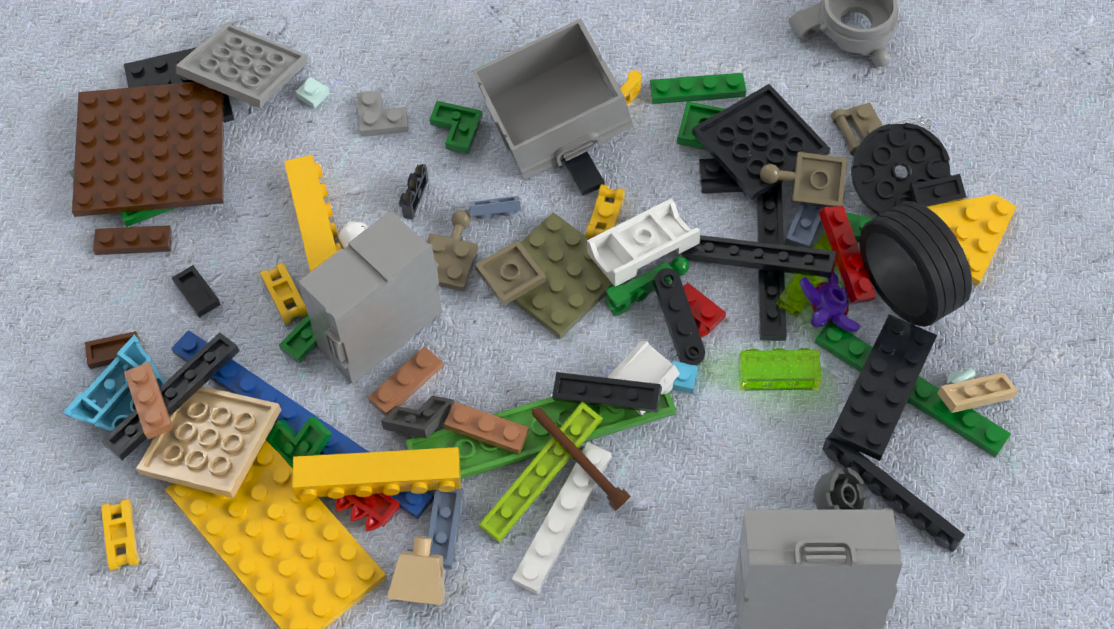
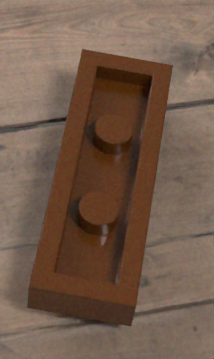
(132, 240)

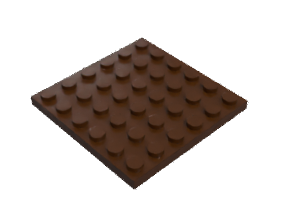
(148, 149)

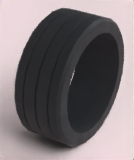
(941, 274)

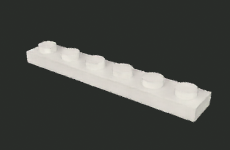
(559, 522)

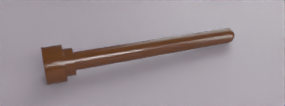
(615, 495)

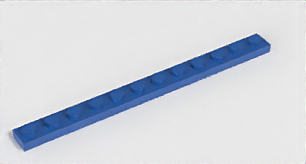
(243, 382)

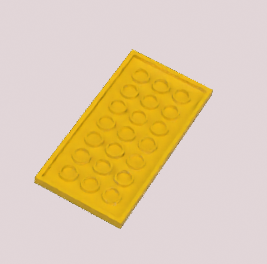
(282, 547)

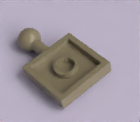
(816, 179)
(454, 255)

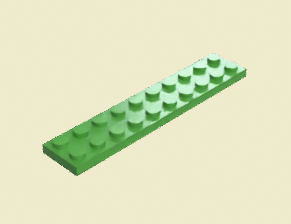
(481, 457)

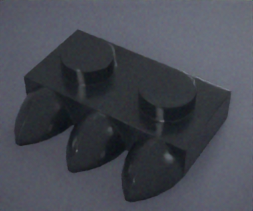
(416, 186)

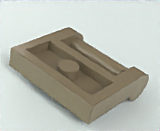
(863, 120)

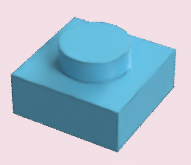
(686, 380)

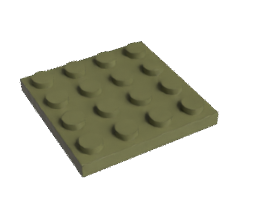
(572, 277)

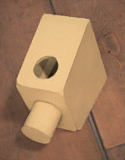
(419, 575)

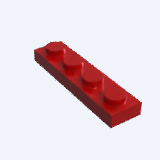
(848, 254)

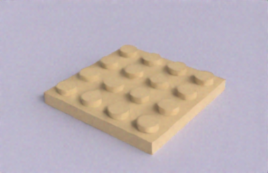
(211, 441)

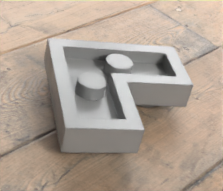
(375, 119)

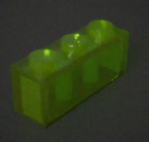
(779, 369)

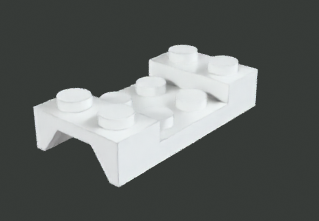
(641, 241)

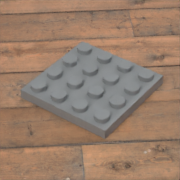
(242, 65)

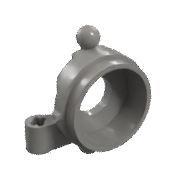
(827, 18)

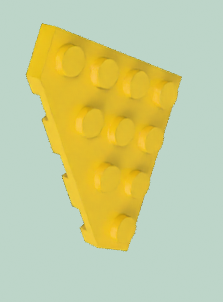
(978, 227)

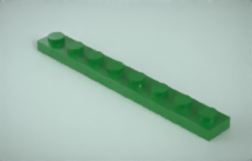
(923, 396)

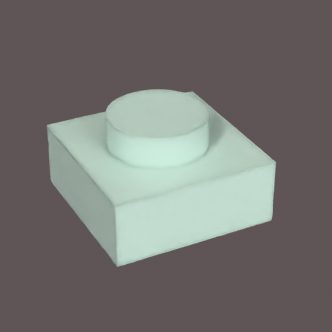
(312, 92)

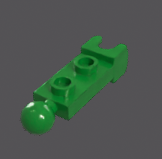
(638, 289)

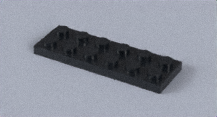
(883, 387)

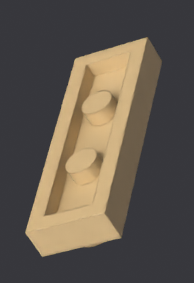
(977, 392)

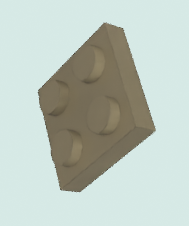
(510, 273)

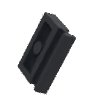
(715, 178)

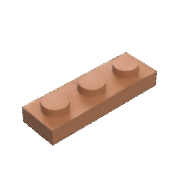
(406, 381)
(148, 400)
(486, 428)

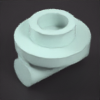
(959, 376)

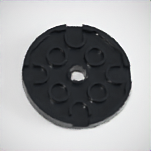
(893, 146)

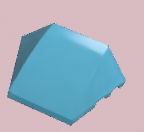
(109, 397)

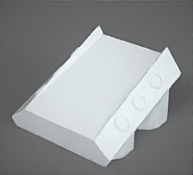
(648, 366)

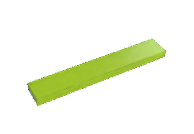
(538, 474)

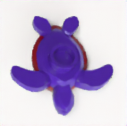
(829, 304)

